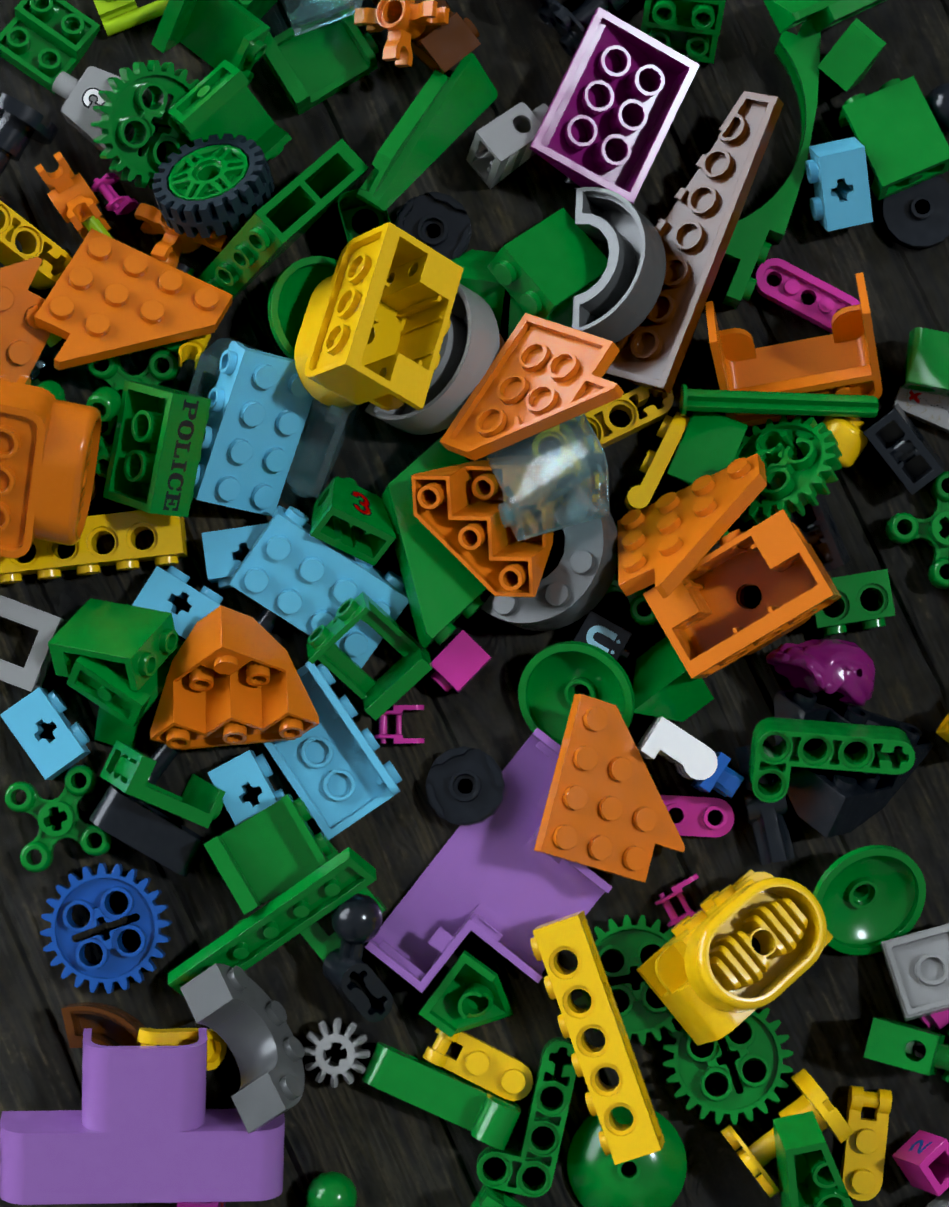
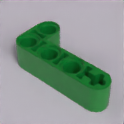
(828, 756)
(442, 1094)
(538, 1115)

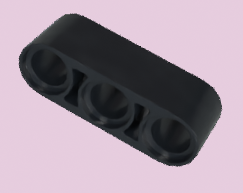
(148, 831)

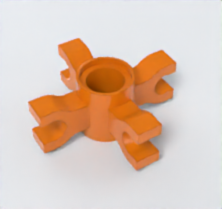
(404, 22)
(71, 195)
(172, 243)

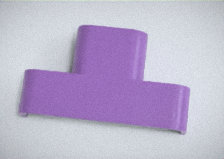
(490, 882)
(139, 1137)

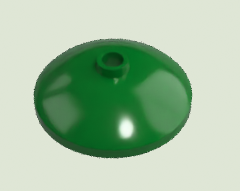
(291, 297)
(554, 678)
(883, 906)
(602, 1184)

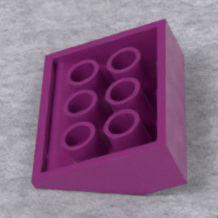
(613, 107)

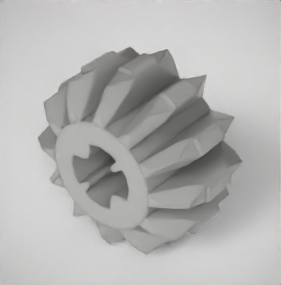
(346, 1061)

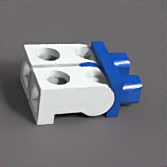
(690, 757)

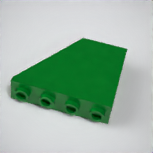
(284, 219)
(433, 578)

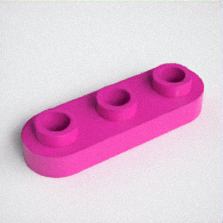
(795, 283)
(695, 815)

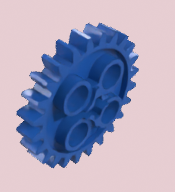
(117, 961)

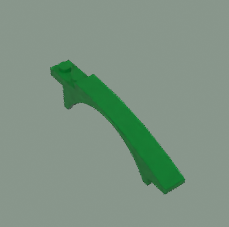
(747, 245)

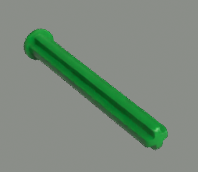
(777, 403)

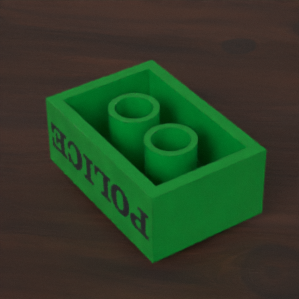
(156, 449)

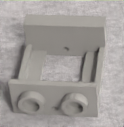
(39, 659)

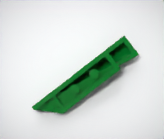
(822, 13)
(427, 129)

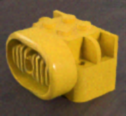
(377, 322)
(713, 973)

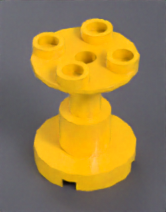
(764, 1149)

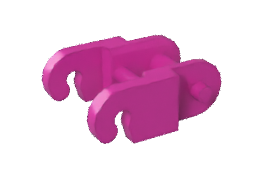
(119, 204)
(398, 737)
(676, 890)

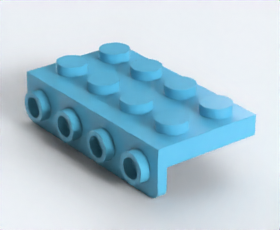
(251, 430)
(310, 580)
(335, 761)

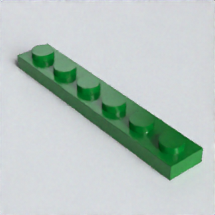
(282, 917)

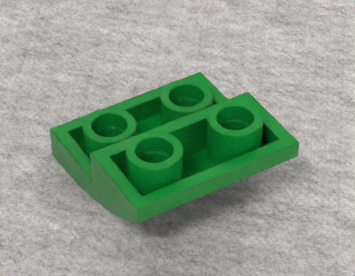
(685, 26)
(46, 39)

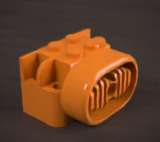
(44, 466)
(708, 610)

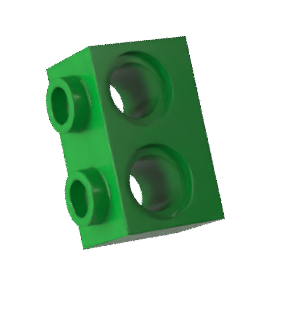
(851, 610)

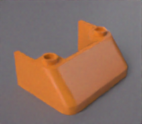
(818, 365)

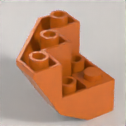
(464, 515)
(231, 688)

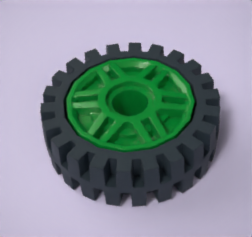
(213, 185)

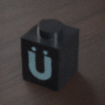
(605, 636)

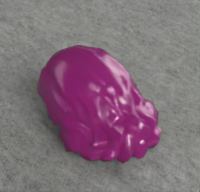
(827, 667)

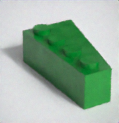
(806, 1165)

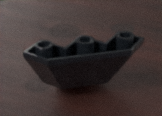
(837, 799)

